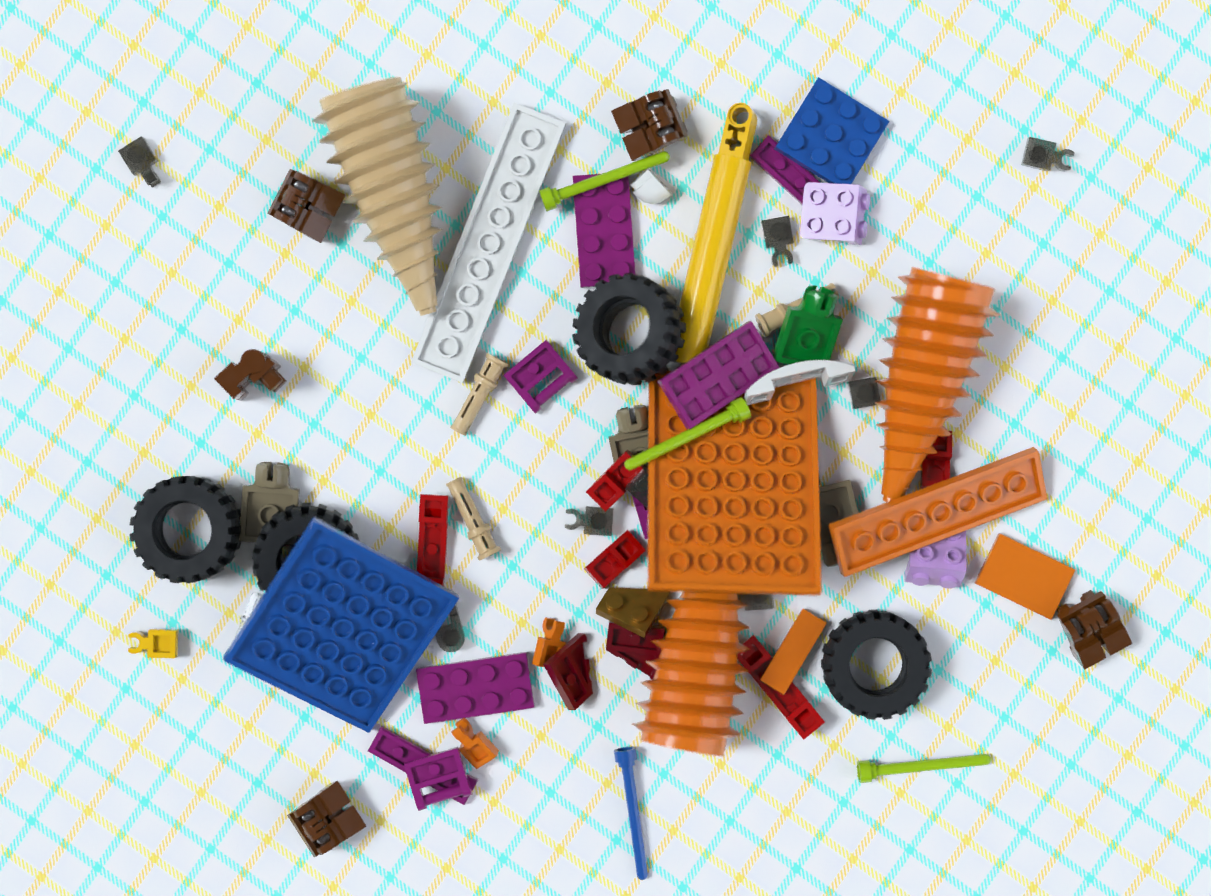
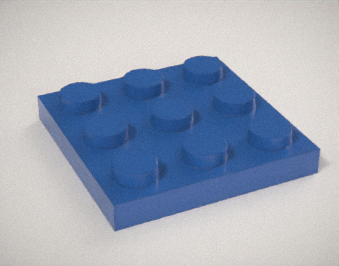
(831, 134)

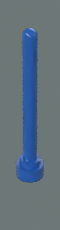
(626, 760)

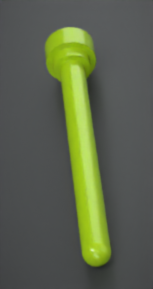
(553, 197)
(735, 412)
(867, 771)

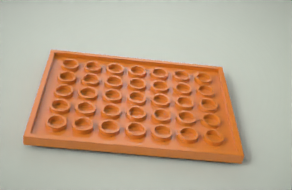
(737, 501)

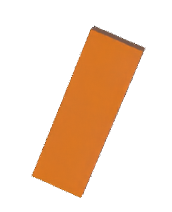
(793, 651)

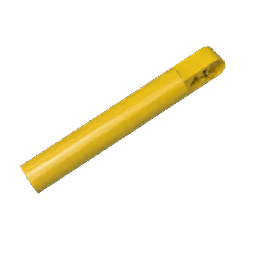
(716, 233)

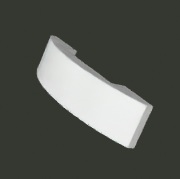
(830, 372)

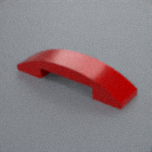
(433, 536)
(791, 704)

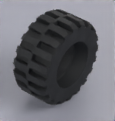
(601, 309)
(283, 527)
(149, 529)
(902, 691)

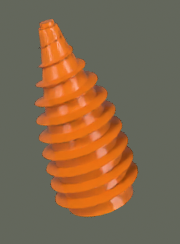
(928, 365)
(695, 675)

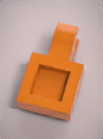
(549, 645)
(474, 747)

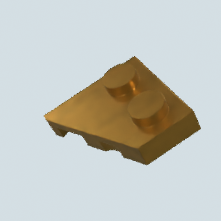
(632, 608)

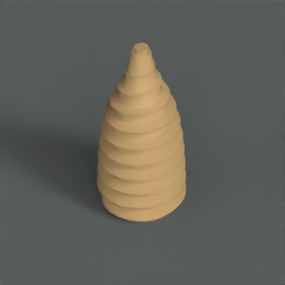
(387, 178)

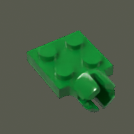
(809, 328)

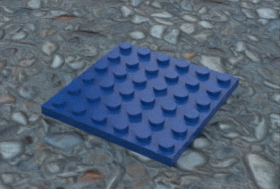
(341, 626)

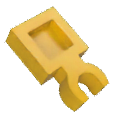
(160, 643)

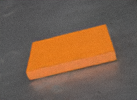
(1024, 576)

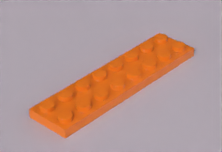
(938, 511)

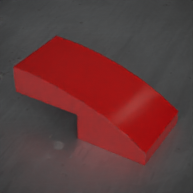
(937, 466)
(613, 482)
(614, 559)

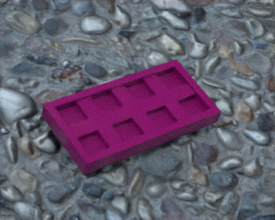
(604, 231)
(718, 374)
(475, 687)

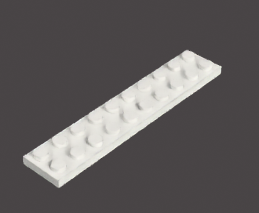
(488, 242)

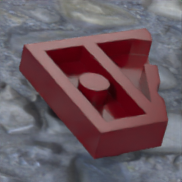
(634, 648)
(571, 672)

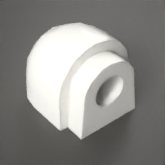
(650, 188)

